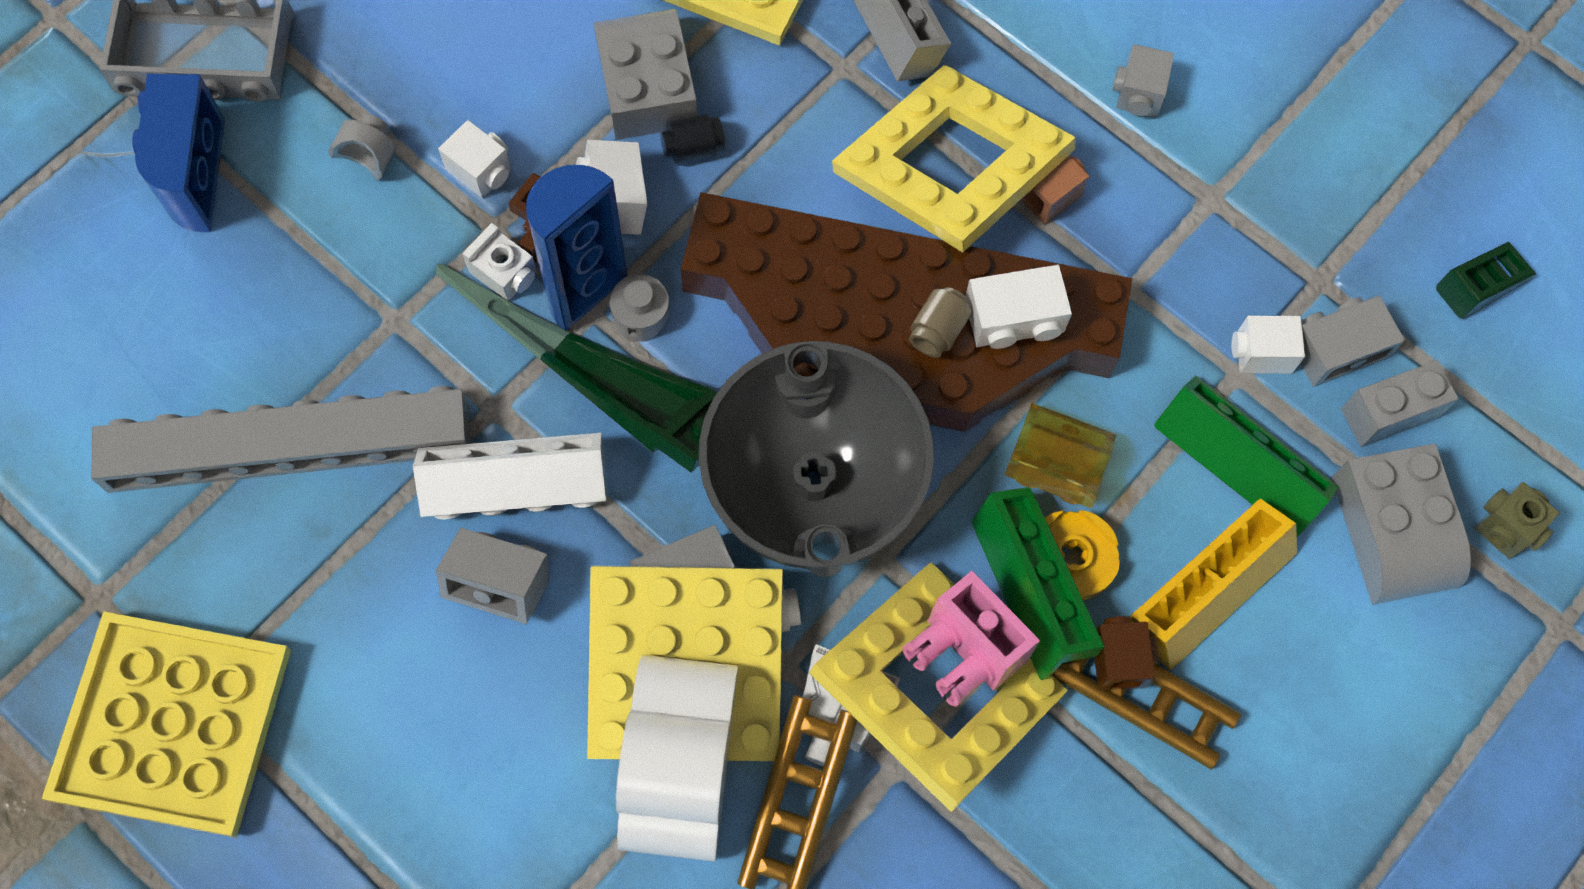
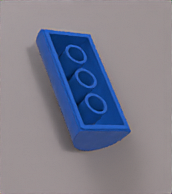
(576, 239)

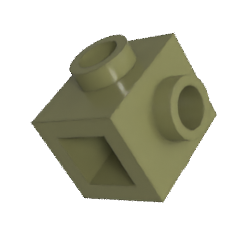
(1517, 520)

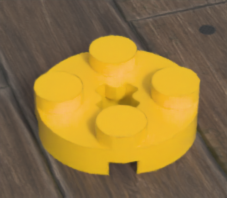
(1098, 547)

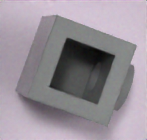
(1143, 80)

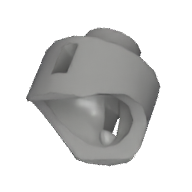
(364, 143)
(639, 307)

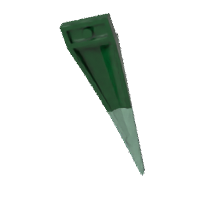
(646, 402)

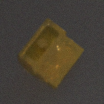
(1060, 456)

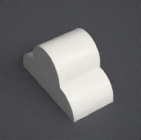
(675, 758)

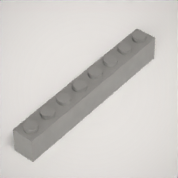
(276, 440)

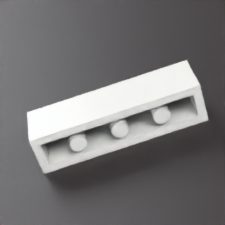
(510, 475)

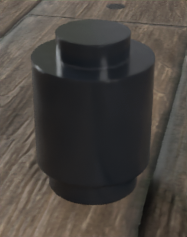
(692, 138)

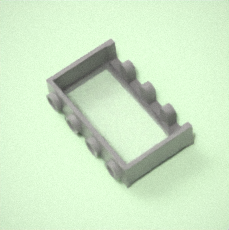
(232, 48)

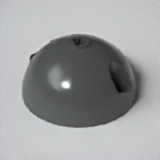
(859, 436)

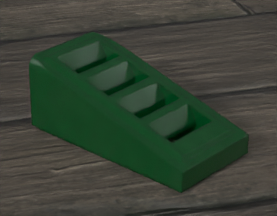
(1491, 280)

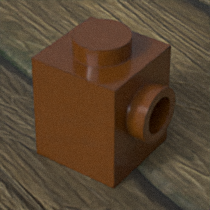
(1126, 655)

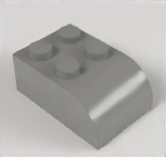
(645, 72)
(1403, 523)

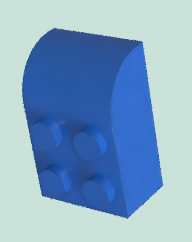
(180, 146)

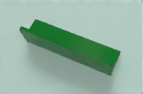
(1244, 454)
(1035, 579)

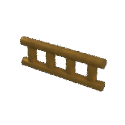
(1154, 720)
(785, 769)

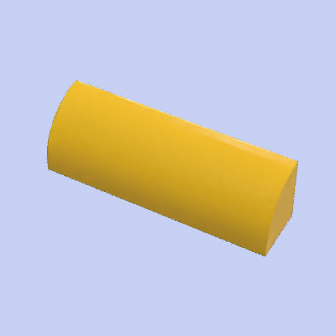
(1218, 581)

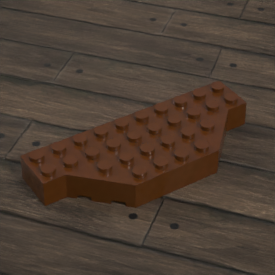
(863, 287)

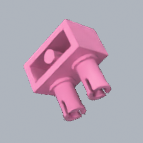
(980, 631)

